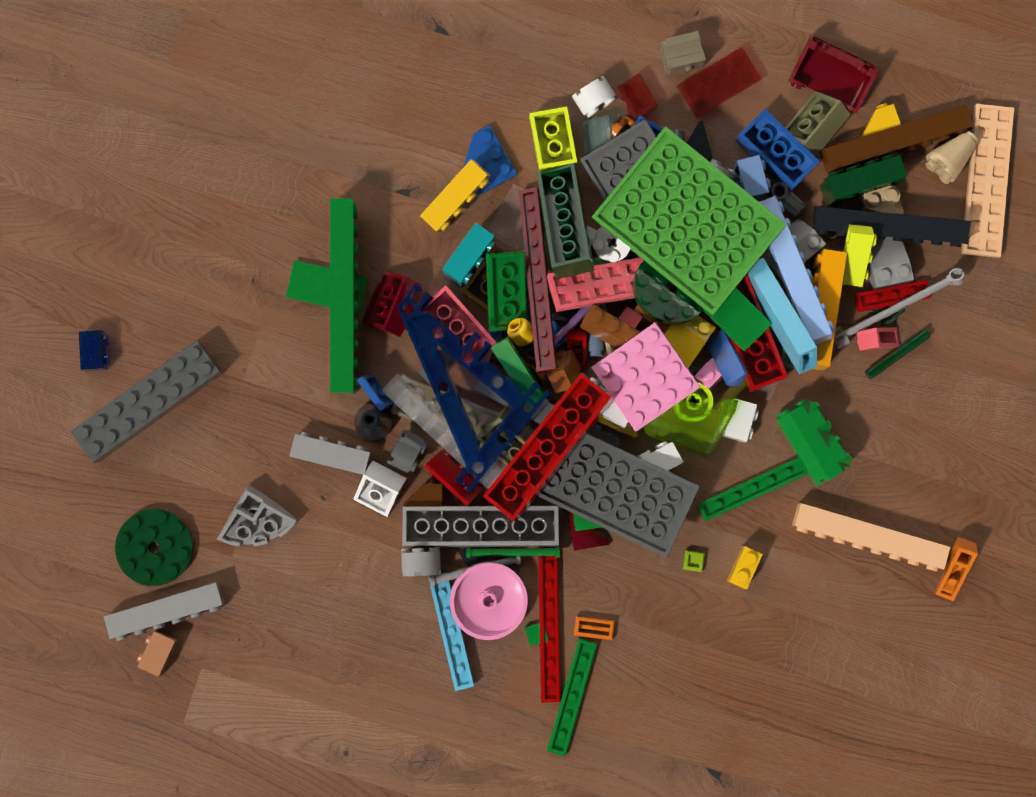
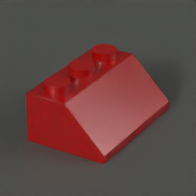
(447, 471)

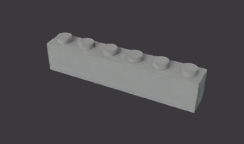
(164, 610)

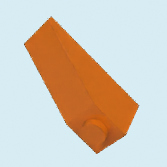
(956, 568)

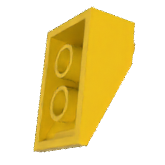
(689, 338)

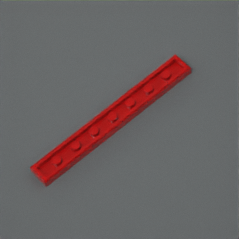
(550, 620)

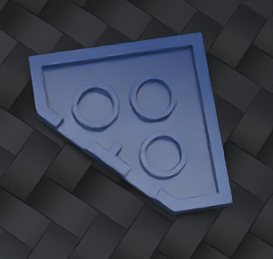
(490, 155)

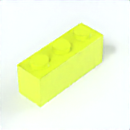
(859, 254)

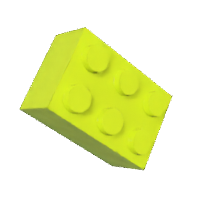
(552, 138)

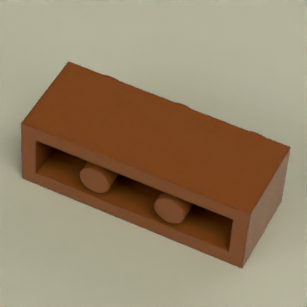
(607, 327)

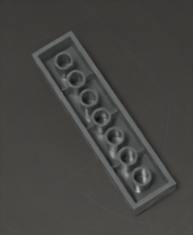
(146, 402)

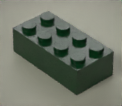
(863, 180)

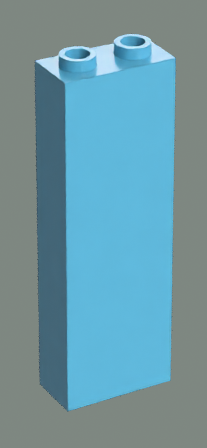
(783, 317)

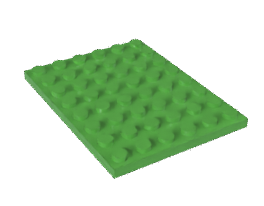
(688, 220)

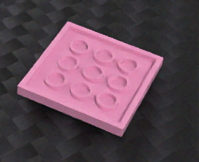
(646, 377)

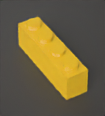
(455, 196)

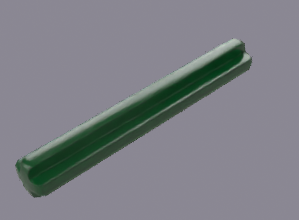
(897, 354)

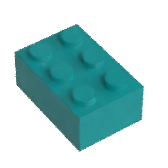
(469, 255)

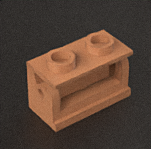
(157, 653)

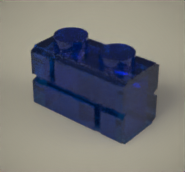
(93, 350)

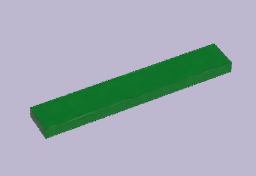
(751, 489)
(571, 697)

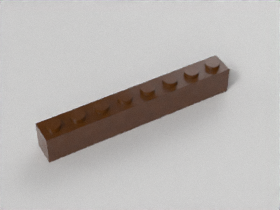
(897, 139)

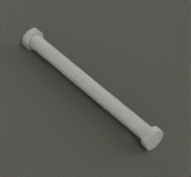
(453, 575)

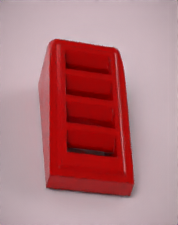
(578, 337)

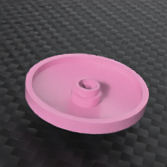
(488, 600)

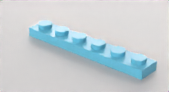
(452, 637)

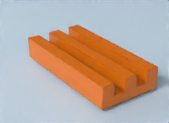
(610, 630)

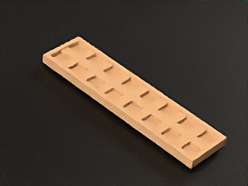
(988, 180)

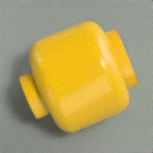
(520, 332)

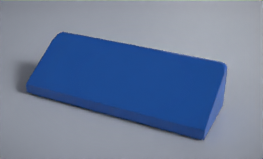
(726, 358)

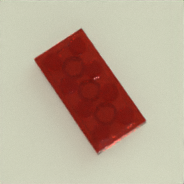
(719, 82)

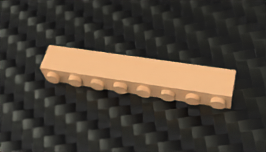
(870, 536)

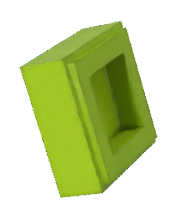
(693, 561)

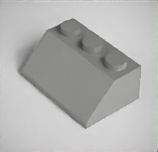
(808, 243)

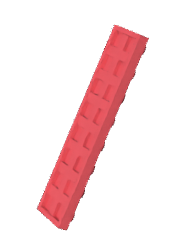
(606, 284)

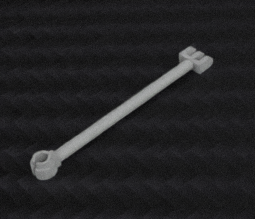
(841, 337)

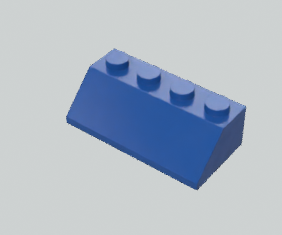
(783, 154)

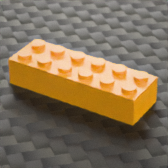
(828, 279)

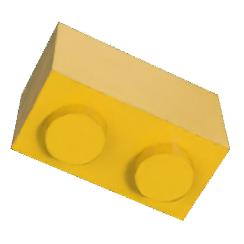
(744, 567)

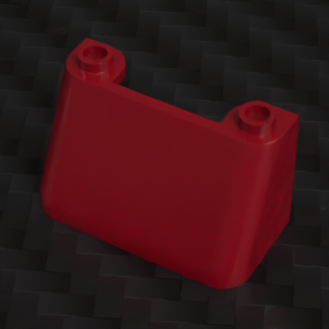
(833, 73)

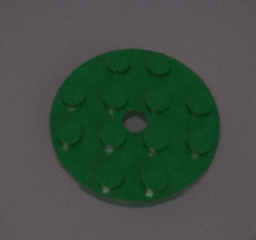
(660, 303)
(174, 547)

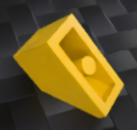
(882, 119)

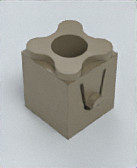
(682, 53)

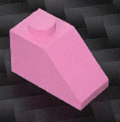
(709, 375)

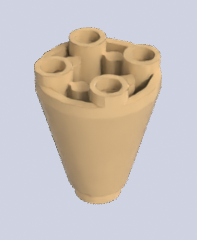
(951, 157)

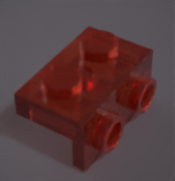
(636, 96)

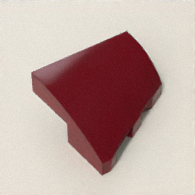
(586, 538)

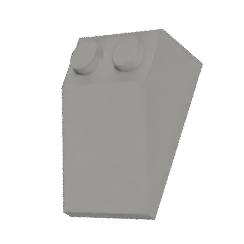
(889, 264)

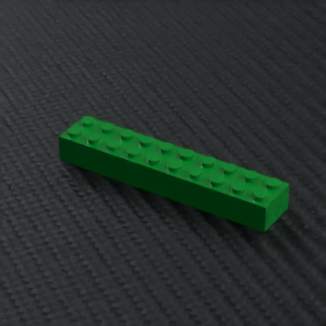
(342, 296)

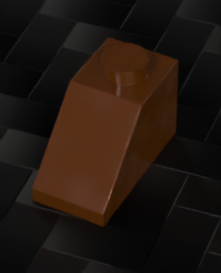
(426, 495)

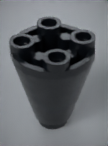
(378, 428)

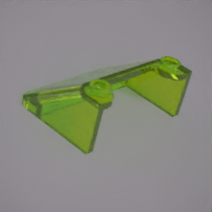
(693, 425)

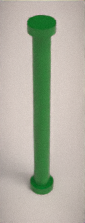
(514, 552)

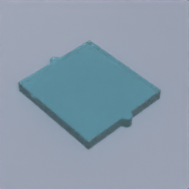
(597, 132)

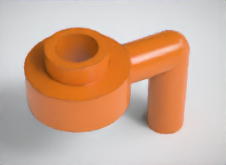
(619, 125)

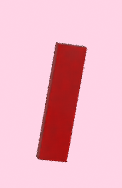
(888, 296)

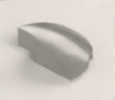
(255, 520)

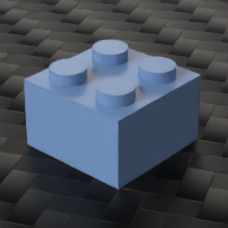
(752, 177)

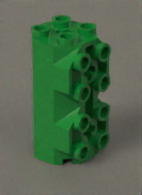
(812, 441)

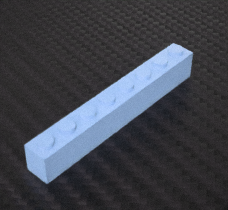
(797, 278)

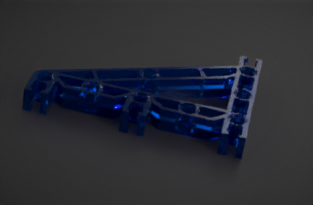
(421, 329)

